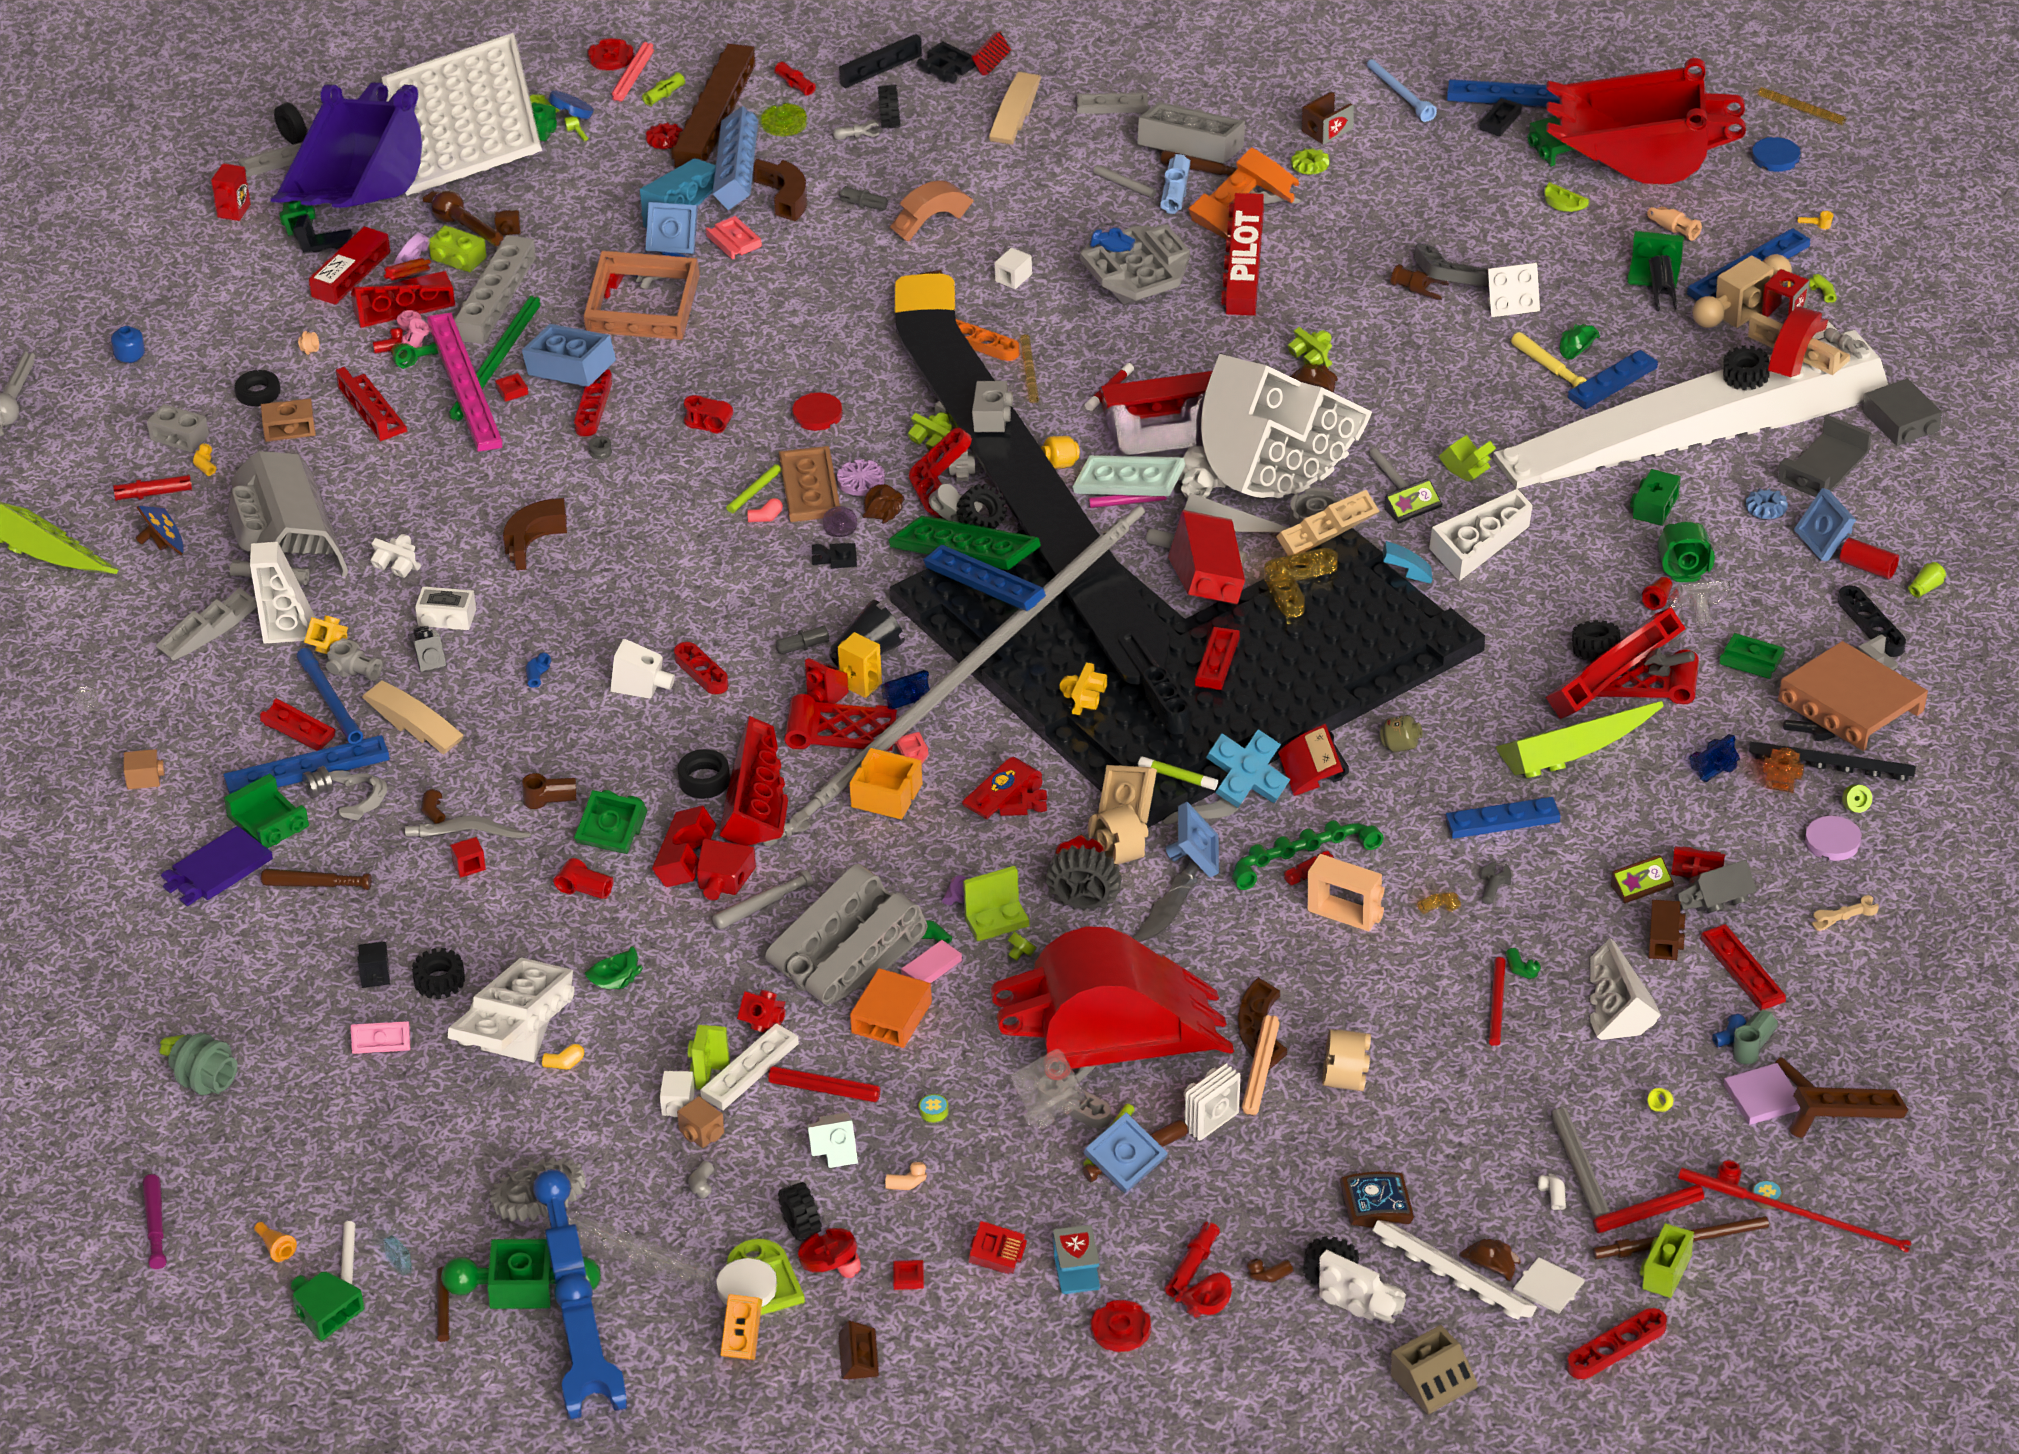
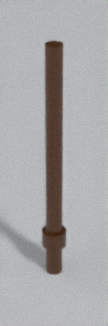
(1625, 1248)

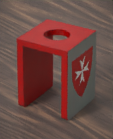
(1774, 290)

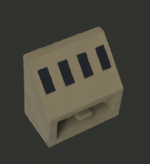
(1433, 1369)

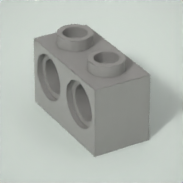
(178, 428)

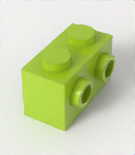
(457, 248)
(1667, 1260)

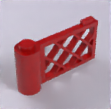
(1678, 686)
(805, 720)

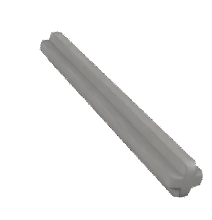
(1579, 1162)

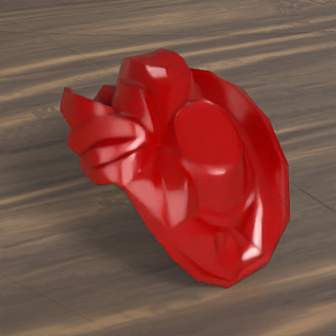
(1207, 1296)

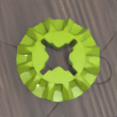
(1303, 160)

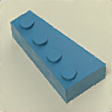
(684, 185)

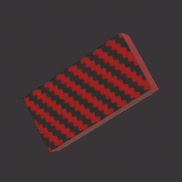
(991, 53)

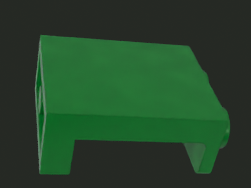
(1544, 142)
(265, 812)

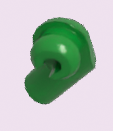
(936, 932)
(1517, 966)

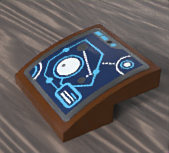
(1376, 1197)

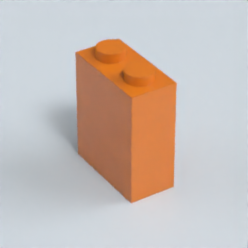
(891, 1008)

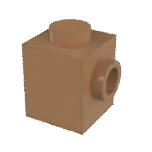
(143, 769)
(700, 1122)

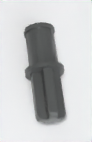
(864, 198)
(803, 640)

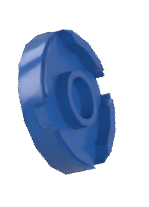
(570, 103)
(1776, 154)

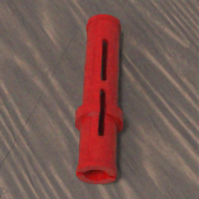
(152, 487)
(1197, 1252)

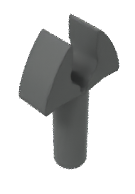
(1663, 662)
(1494, 881)

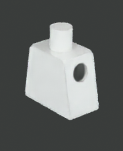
(638, 671)

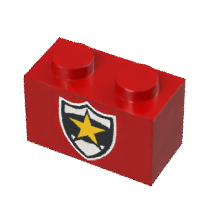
(231, 192)

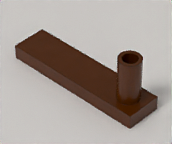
(1844, 1103)

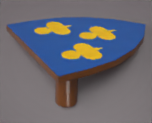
(160, 529)

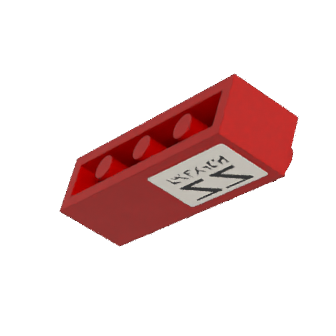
(349, 265)

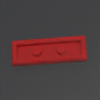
(1217, 658)

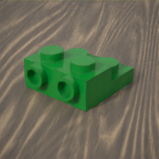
(611, 821)

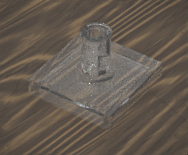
(1700, 597)

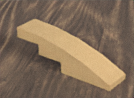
(1015, 107)
(1328, 523)
(414, 716)

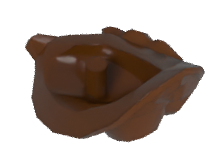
(1316, 375)
(882, 503)
(1493, 1256)

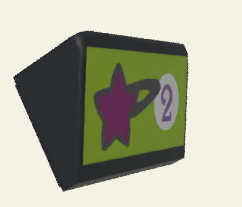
(1412, 501)

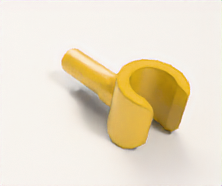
(1822, 222)

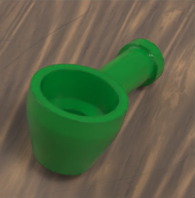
(410, 353)

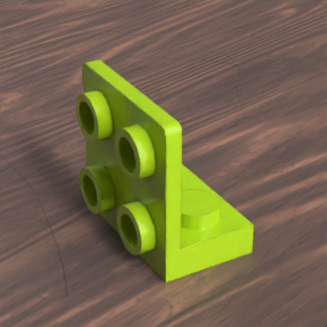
(993, 904)

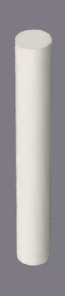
(348, 1251)

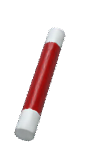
(1125, 371)

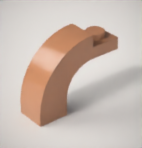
(925, 202)

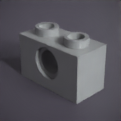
(991, 406)

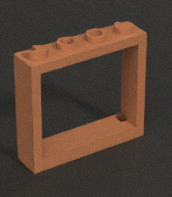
(635, 323)

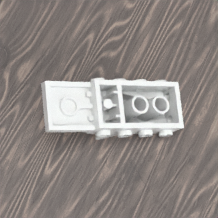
(515, 1009)

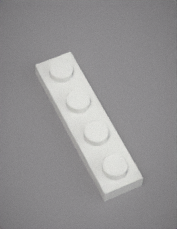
(749, 1066)

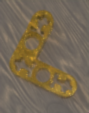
(1278, 575)

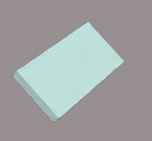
(1129, 475)

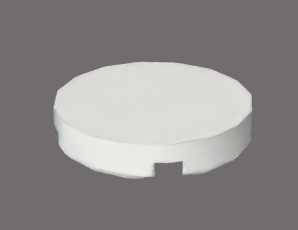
(747, 1278)

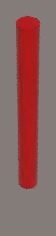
(1497, 1001)

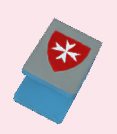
(1076, 1259)

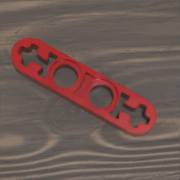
(593, 402)
(1614, 1341)

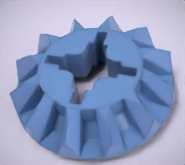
(1766, 510)

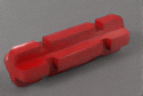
(1293, 875)

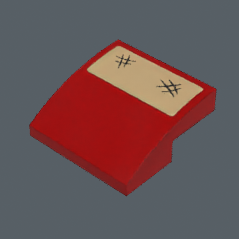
(1310, 760)

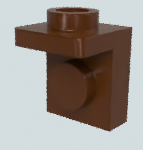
(507, 222)

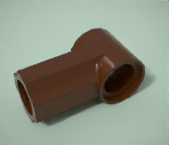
(539, 790)

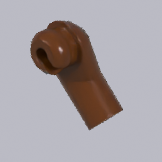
(1268, 1274)

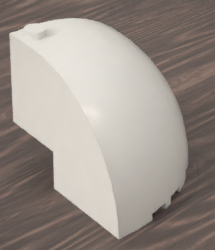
(1272, 430)

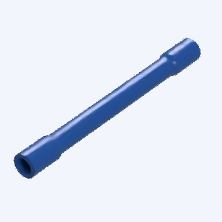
(347, 724)

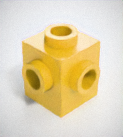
(324, 633)

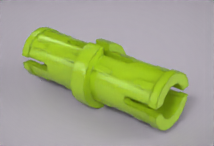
(663, 89)

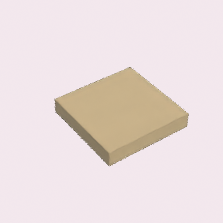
(1128, 786)

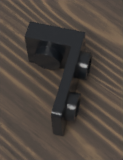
(373, 964)

